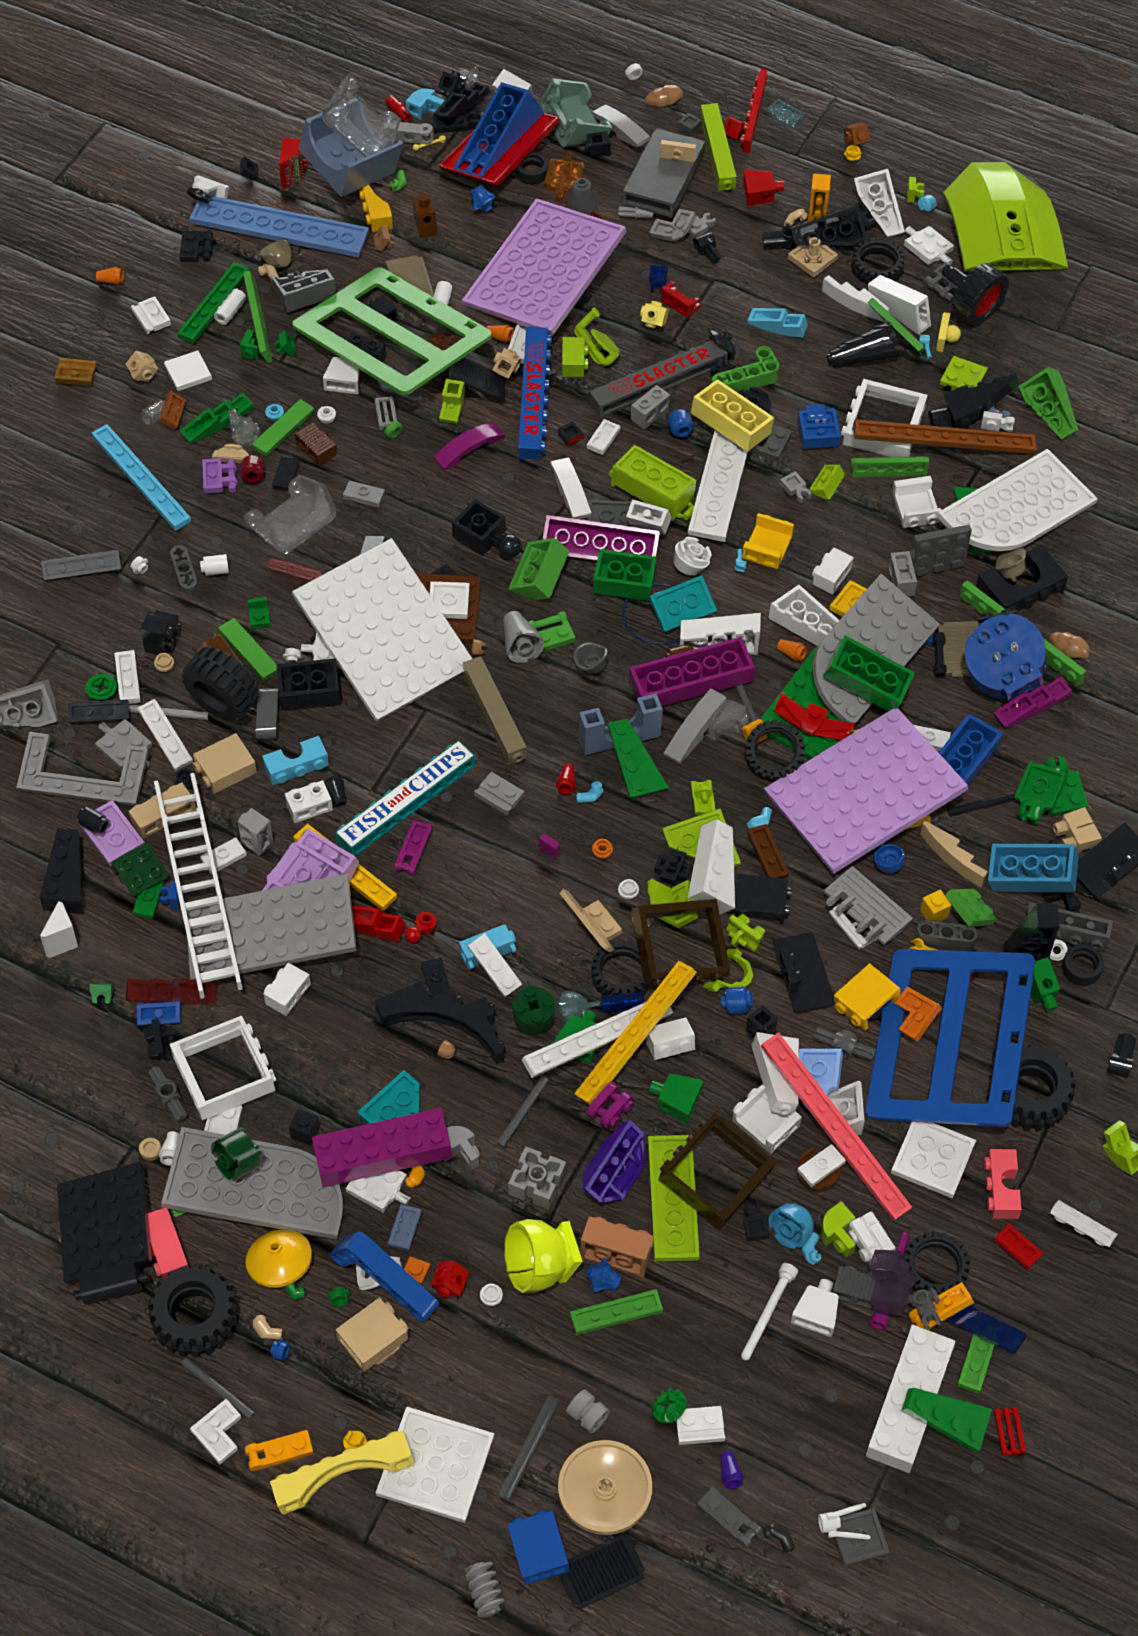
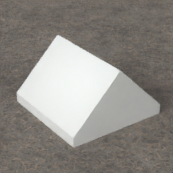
(58, 933)
(850, 1105)

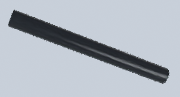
(981, 804)

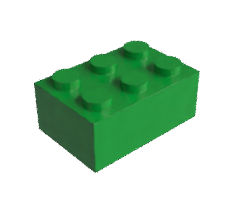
(624, 574)

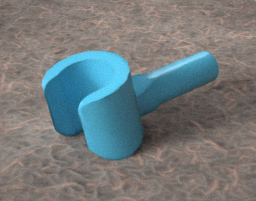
(925, 340)
(740, 564)

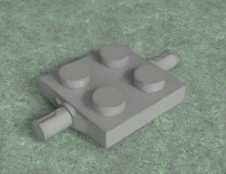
(117, 739)

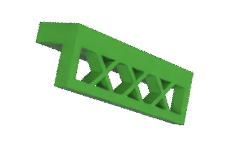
(889, 466)

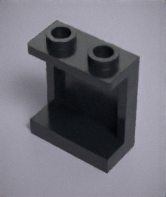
(762, 896)

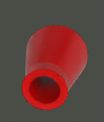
(566, 780)

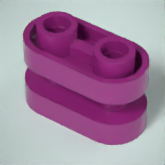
(610, 1117)

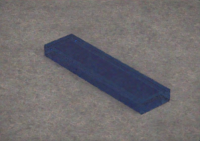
(988, 1328)

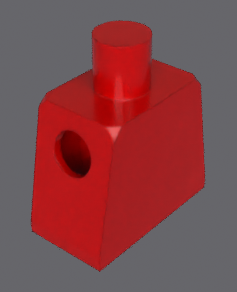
(760, 186)

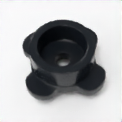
(184, 773)

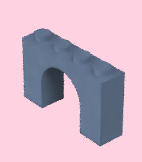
(646, 722)

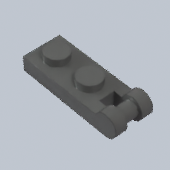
(728, 1517)

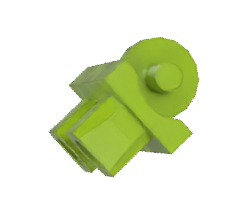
(702, 797)
(742, 934)

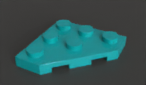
(393, 1101)

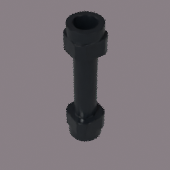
(939, 641)

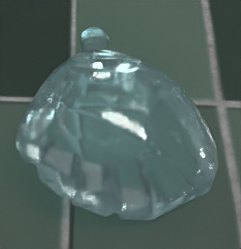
(575, 1004)

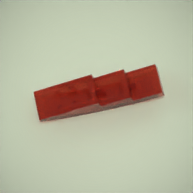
(173, 990)

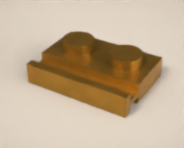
(75, 372)

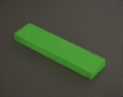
(897, 326)
(283, 427)
(248, 649)
(616, 1312)

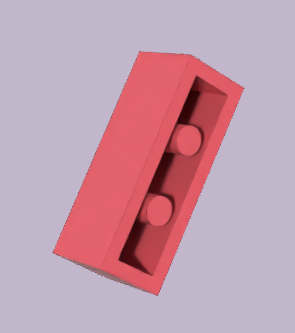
(165, 1243)

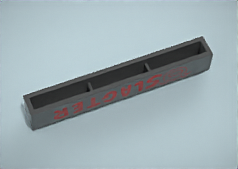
(665, 374)

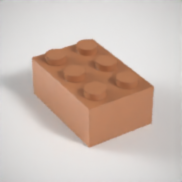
(621, 1246)

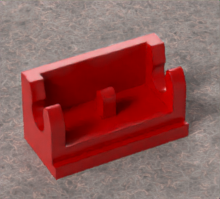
(679, 301)

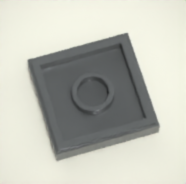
(861, 1550)

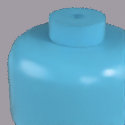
(927, 203)

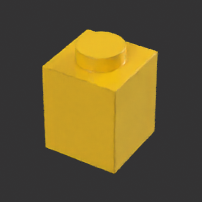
(935, 906)

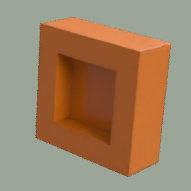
(417, 1269)

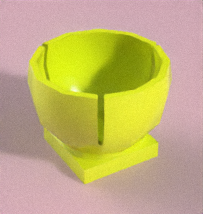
(540, 1247)

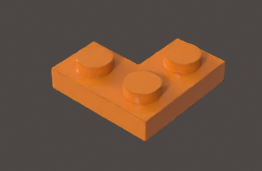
(920, 1010)

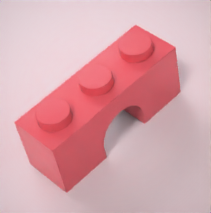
(1003, 1202)

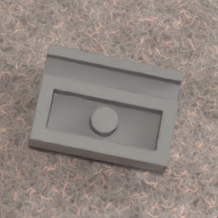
(499, 793)

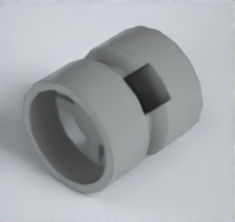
(585, 1409)

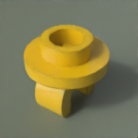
(354, 1439)

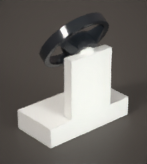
(203, 187)

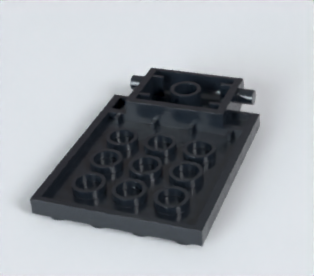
(105, 1232)

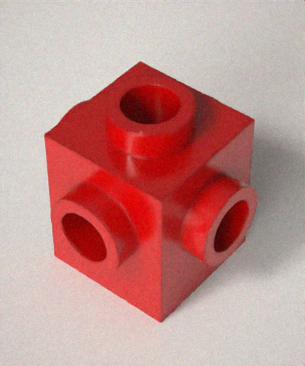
(449, 1279)

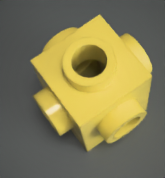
(660, 317)

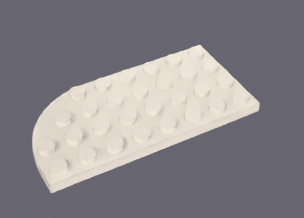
(1020, 504)

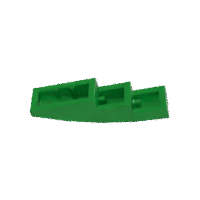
(215, 420)

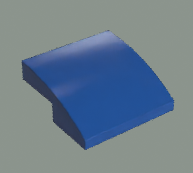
(166, 1013)

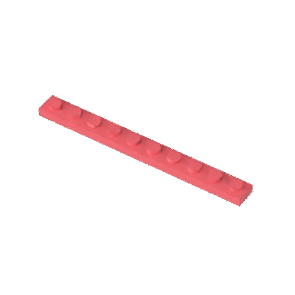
(836, 1127)

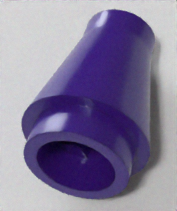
(730, 1471)

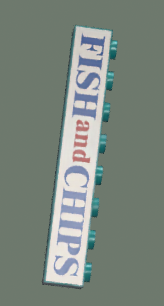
(405, 798)

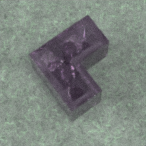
(892, 1282)

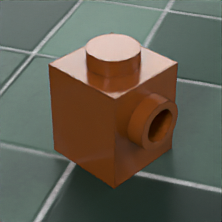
(856, 133)

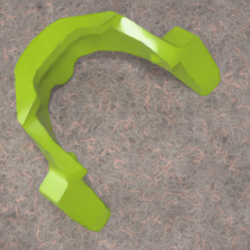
(733, 954)

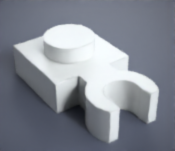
(994, 421)

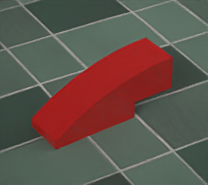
(377, 924)

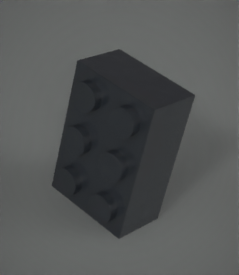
(308, 684)

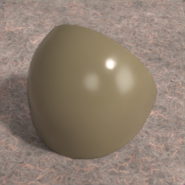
(277, 254)

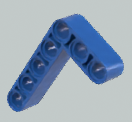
(386, 1272)

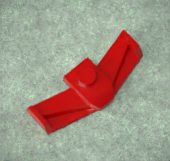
(813, 720)

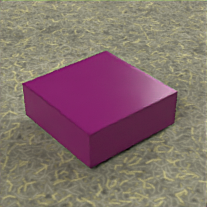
(549, 846)

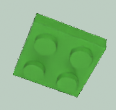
(971, 907)

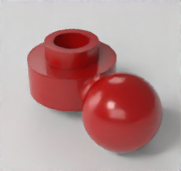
(413, 933)

